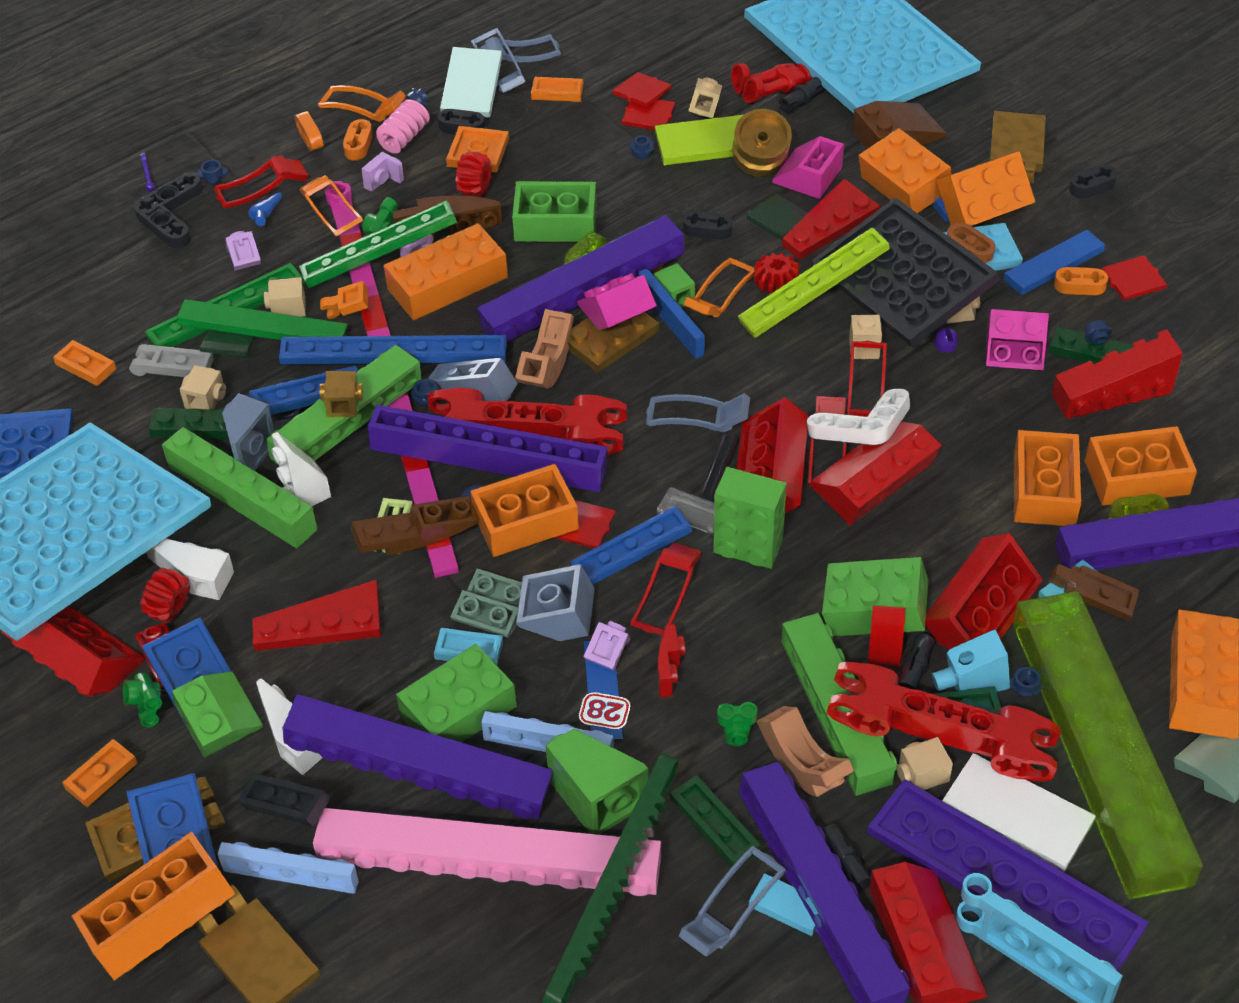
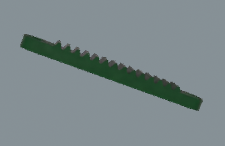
(613, 881)

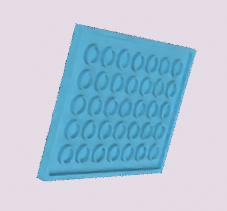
(864, 47)
(79, 520)

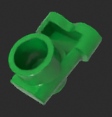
(384, 218)
(145, 695)
(737, 722)

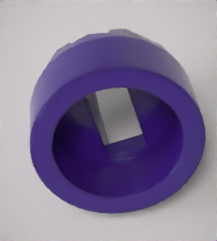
(942, 337)

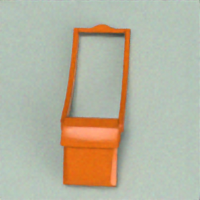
(386, 108)
(318, 184)
(708, 308)

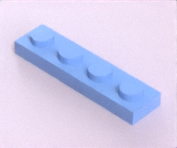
(529, 732)
(287, 867)

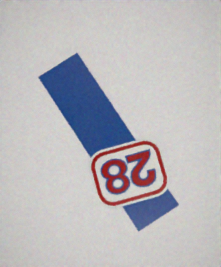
(602, 705)

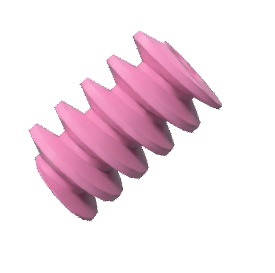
(402, 126)

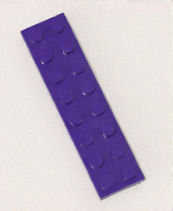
(959, 846)

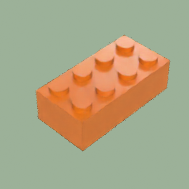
(446, 271)
(1205, 674)
(152, 906)

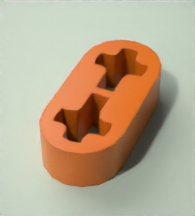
(309, 131)
(354, 137)
(1080, 281)

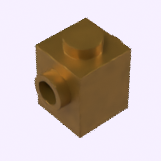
(341, 393)

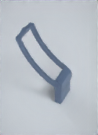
(495, 43)
(512, 80)
(727, 414)
(706, 932)

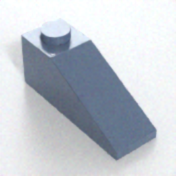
(486, 375)

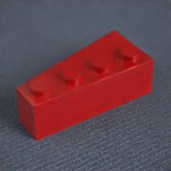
(1119, 378)

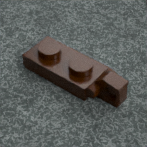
(1097, 589)

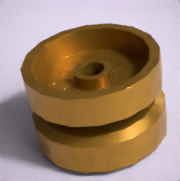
(761, 142)

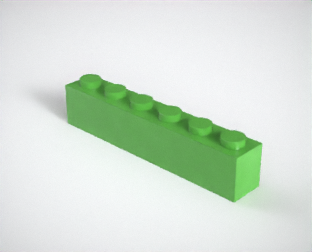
(382, 382)
(240, 487)
(815, 661)

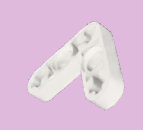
(871, 430)

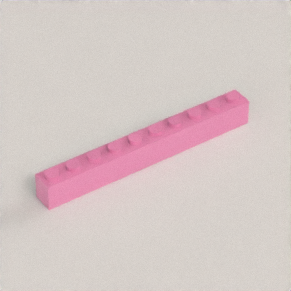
(476, 850)

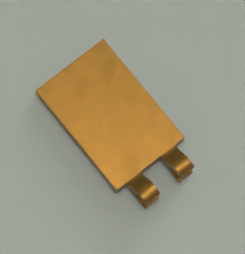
(1019, 133)
(117, 840)
(256, 953)

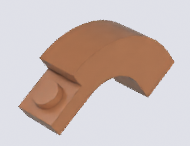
(548, 357)
(800, 754)

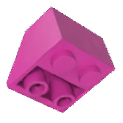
(812, 167)
(617, 300)
(1016, 339)

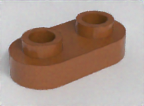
(972, 240)

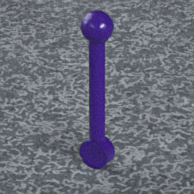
(150, 186)

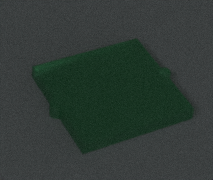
(776, 215)
(226, 343)

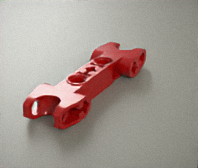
(580, 422)
(1002, 736)

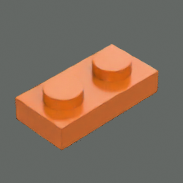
(84, 363)
(100, 773)

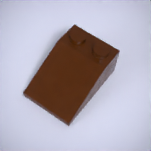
(882, 118)

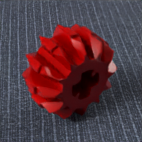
(473, 174)
(774, 272)
(165, 594)

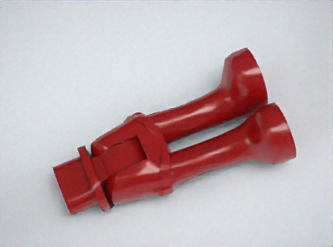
(759, 85)

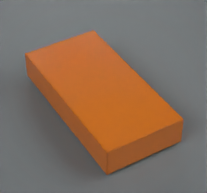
(557, 89)

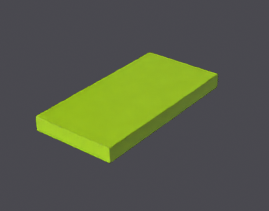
(696, 139)

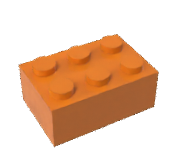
(903, 170)
(986, 190)
(1140, 464)
(1047, 478)
(525, 510)

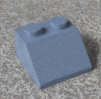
(248, 427)
(557, 603)

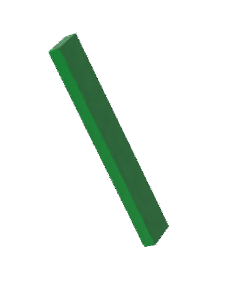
(377, 244)
(246, 296)
(255, 322)

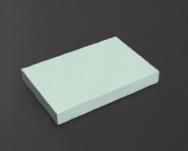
(472, 80)

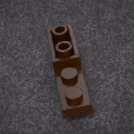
(466, 209)
(419, 528)

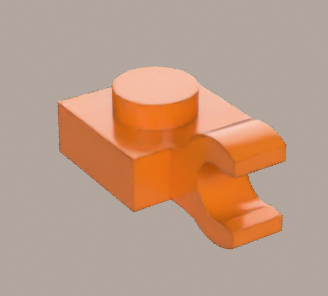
(349, 300)

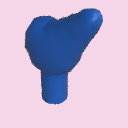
(263, 209)

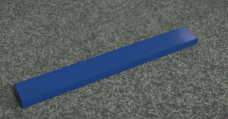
(368, 348)

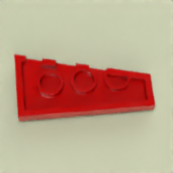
(829, 219)
(328, 619)

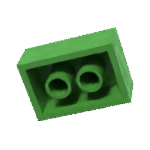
(554, 211)
(749, 517)
(859, 585)
(456, 695)

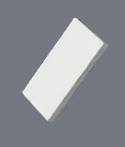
(1020, 812)

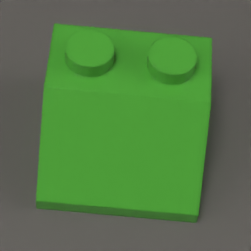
(215, 711)

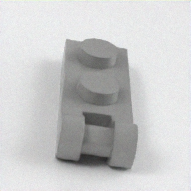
(168, 360)

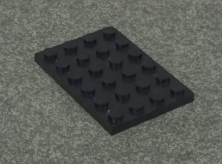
(920, 277)

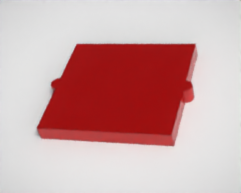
(642, 89)
(647, 117)
(1134, 278)
(593, 525)

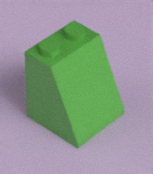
(595, 779)

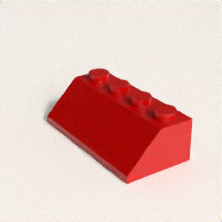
(776, 446)
(876, 471)
(983, 593)
(80, 652)
(924, 935)

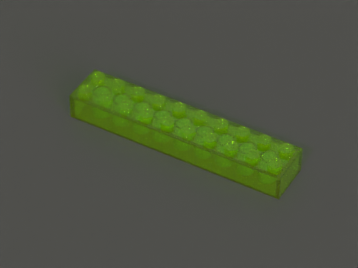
(1107, 747)

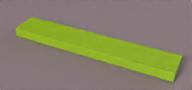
(813, 282)

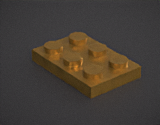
(607, 345)

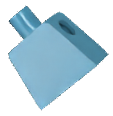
(975, 665)

